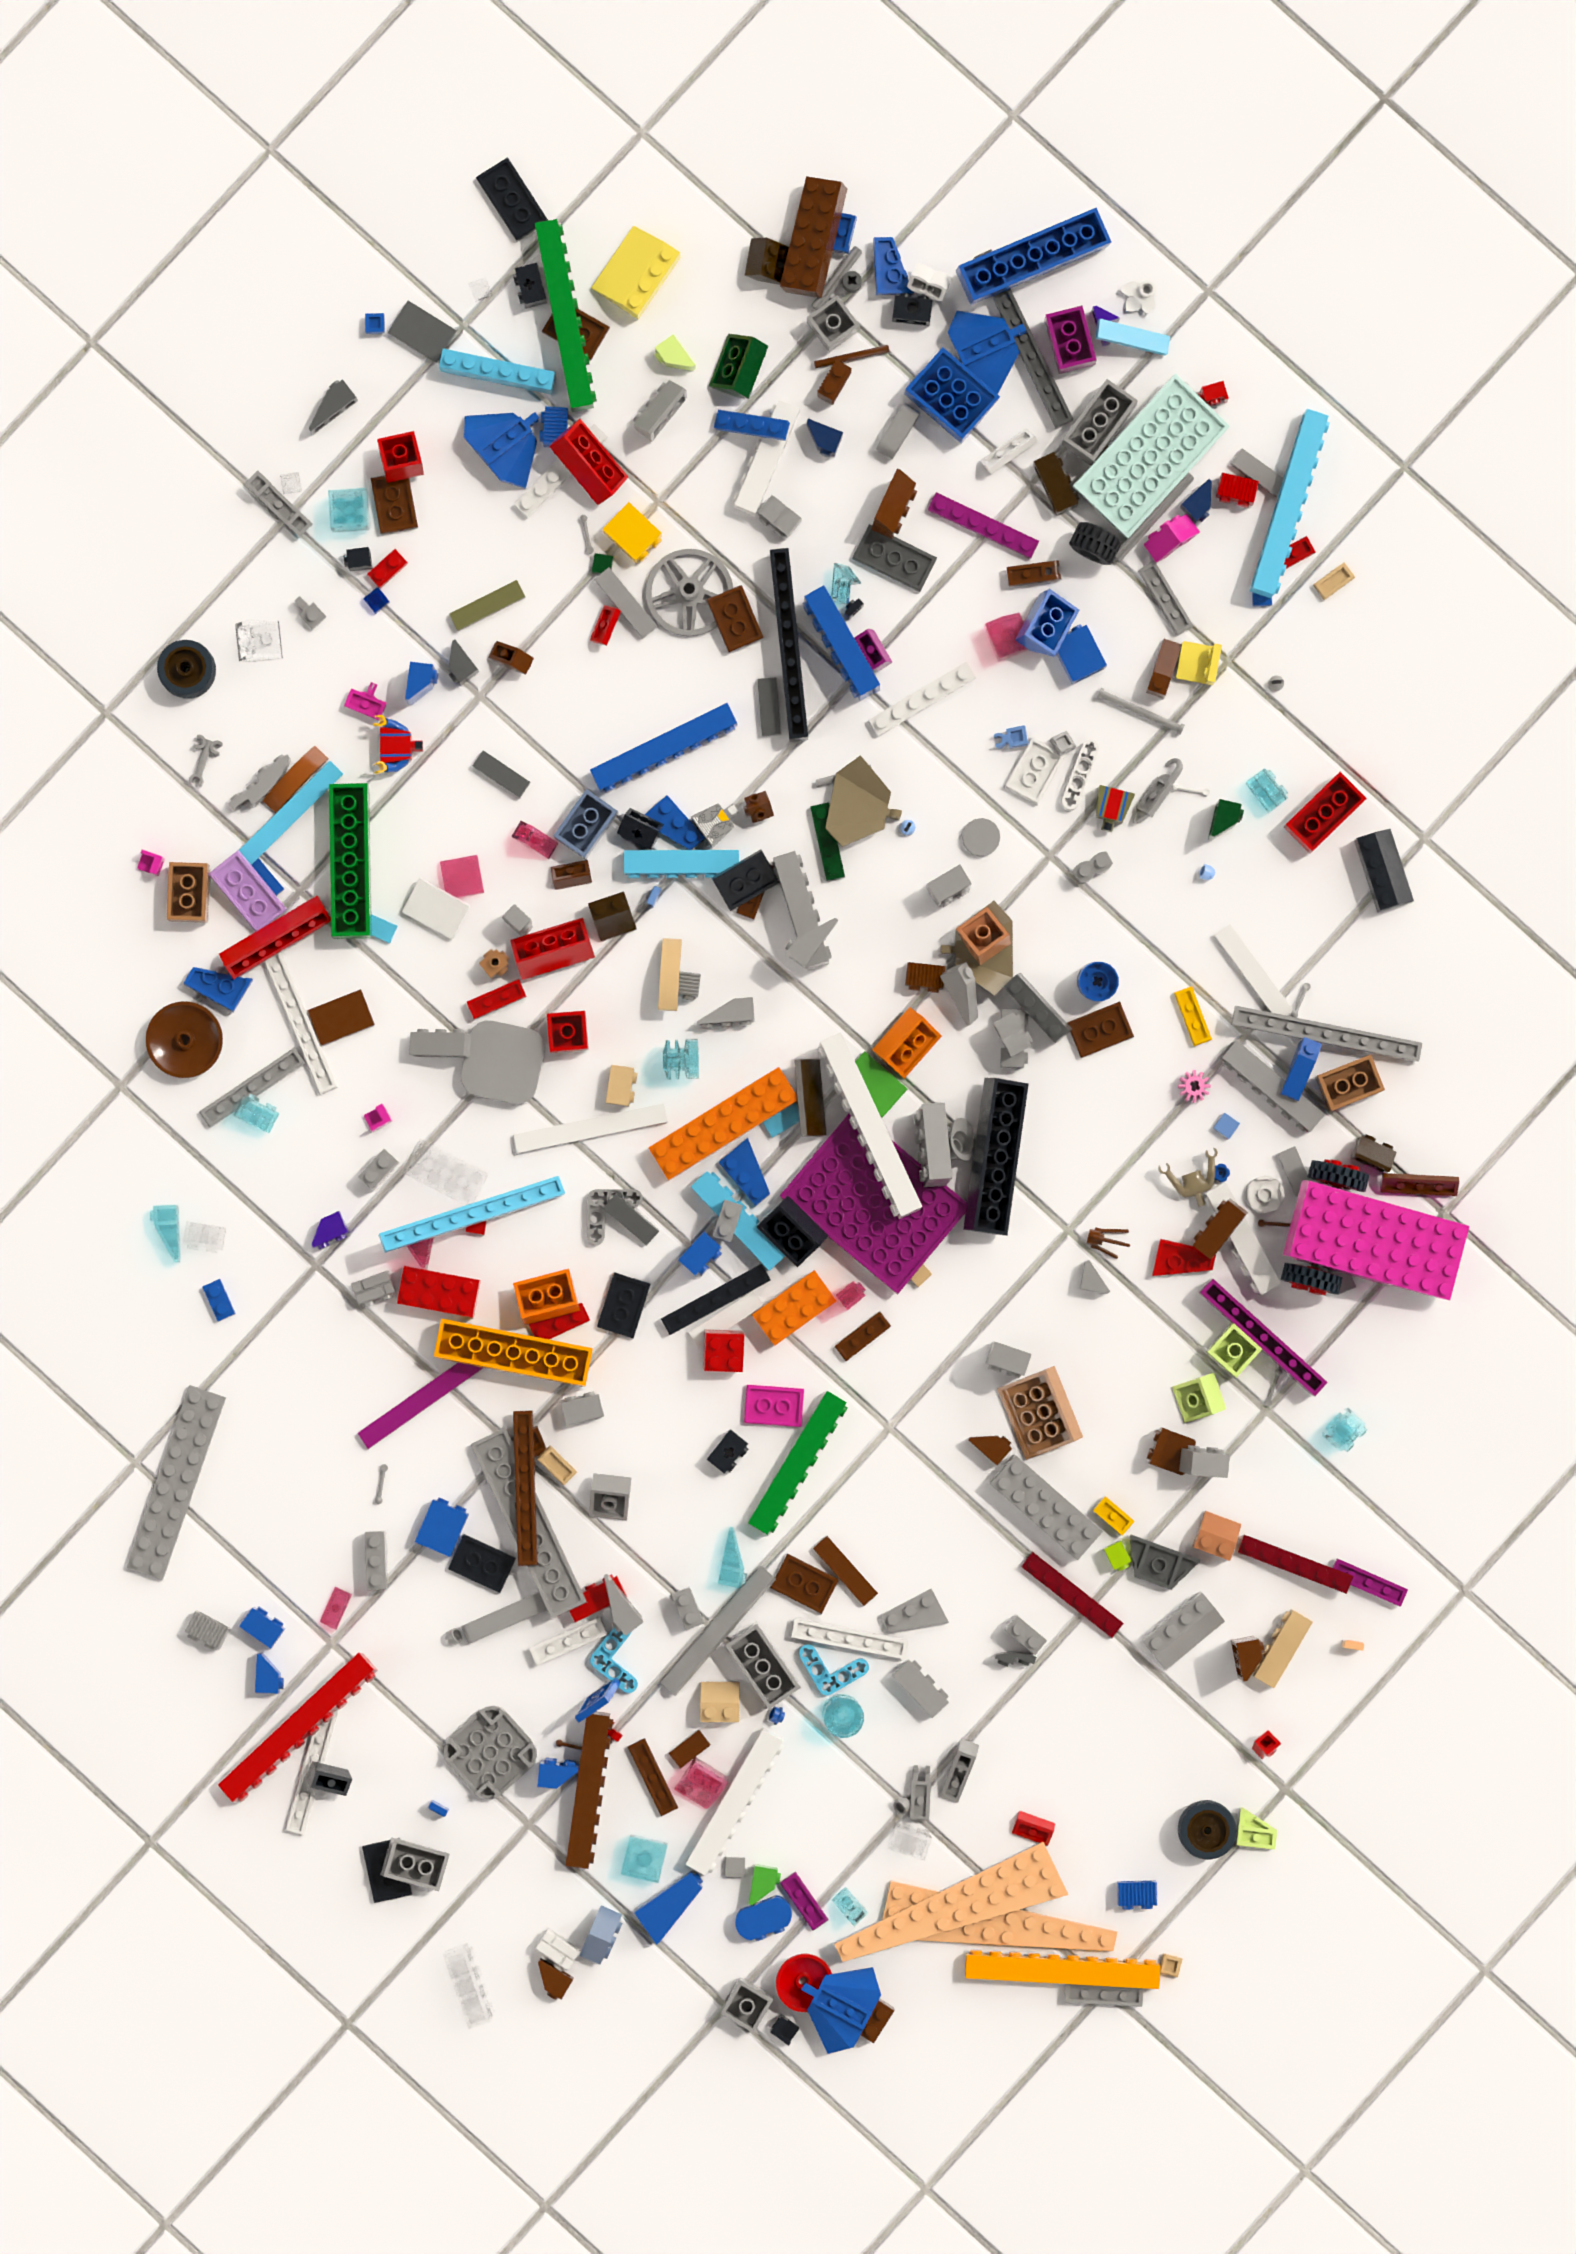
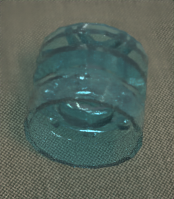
(681, 1059)
(850, 1724)

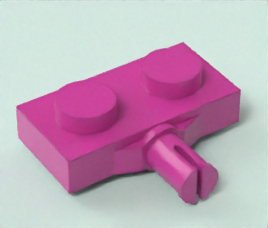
(365, 702)

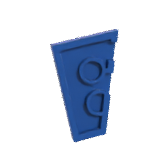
(676, 824)

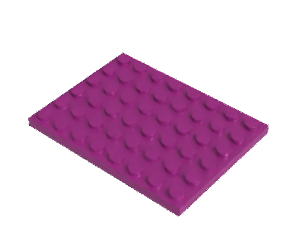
(849, 1205)

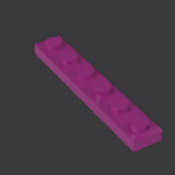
(983, 525)

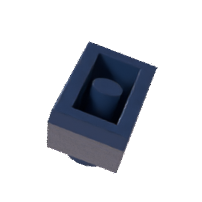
(825, 438)
(1198, 503)

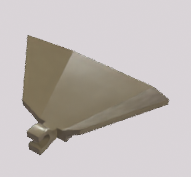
(858, 803)
(997, 970)

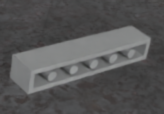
(1270, 1084)

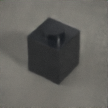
(358, 559)

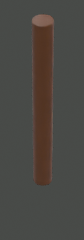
(852, 356)

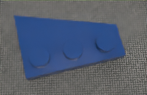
(889, 270)
(218, 987)
(745, 1171)

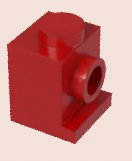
(1214, 393)
(1266, 1745)

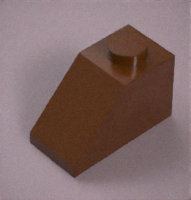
(511, 657)
(992, 1447)
(554, 1980)

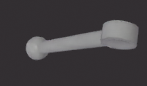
(589, 549)
(1306, 987)
(1268, 1402)
(384, 1468)

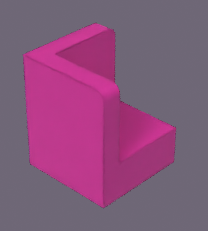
(151, 862)
(378, 1118)

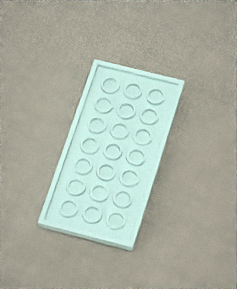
(1151, 456)

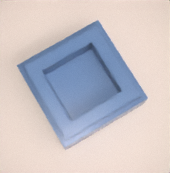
(653, 896)
(1226, 1125)

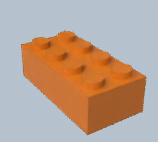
(794, 1307)

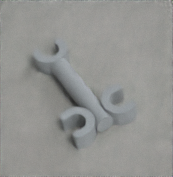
(207, 746)

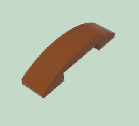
(295, 778)

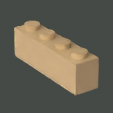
(1283, 1647)

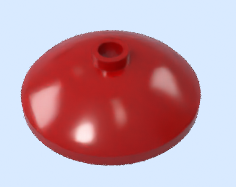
(788, 1977)

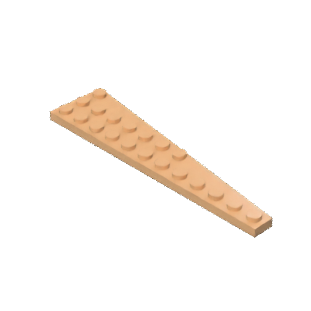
(1001, 1889)

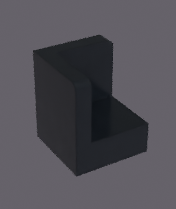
(784, 2029)

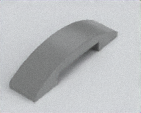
(278, 504)

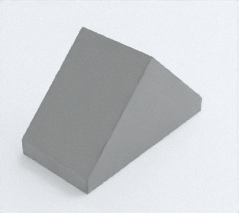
(1091, 1280)

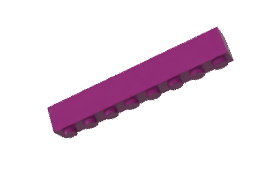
(1263, 1337)

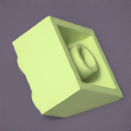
(1199, 1397)

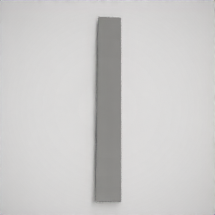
(1296, 1173)
(718, 1630)

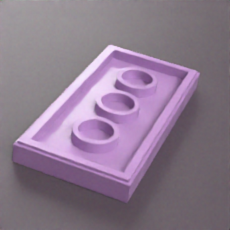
(247, 891)

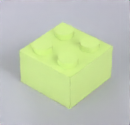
(1234, 1350)

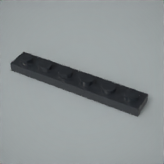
(715, 1299)

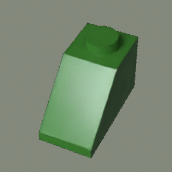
(763, 1882)

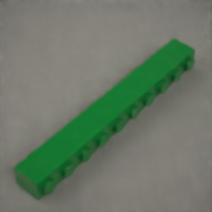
(564, 315)

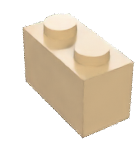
(620, 1085)

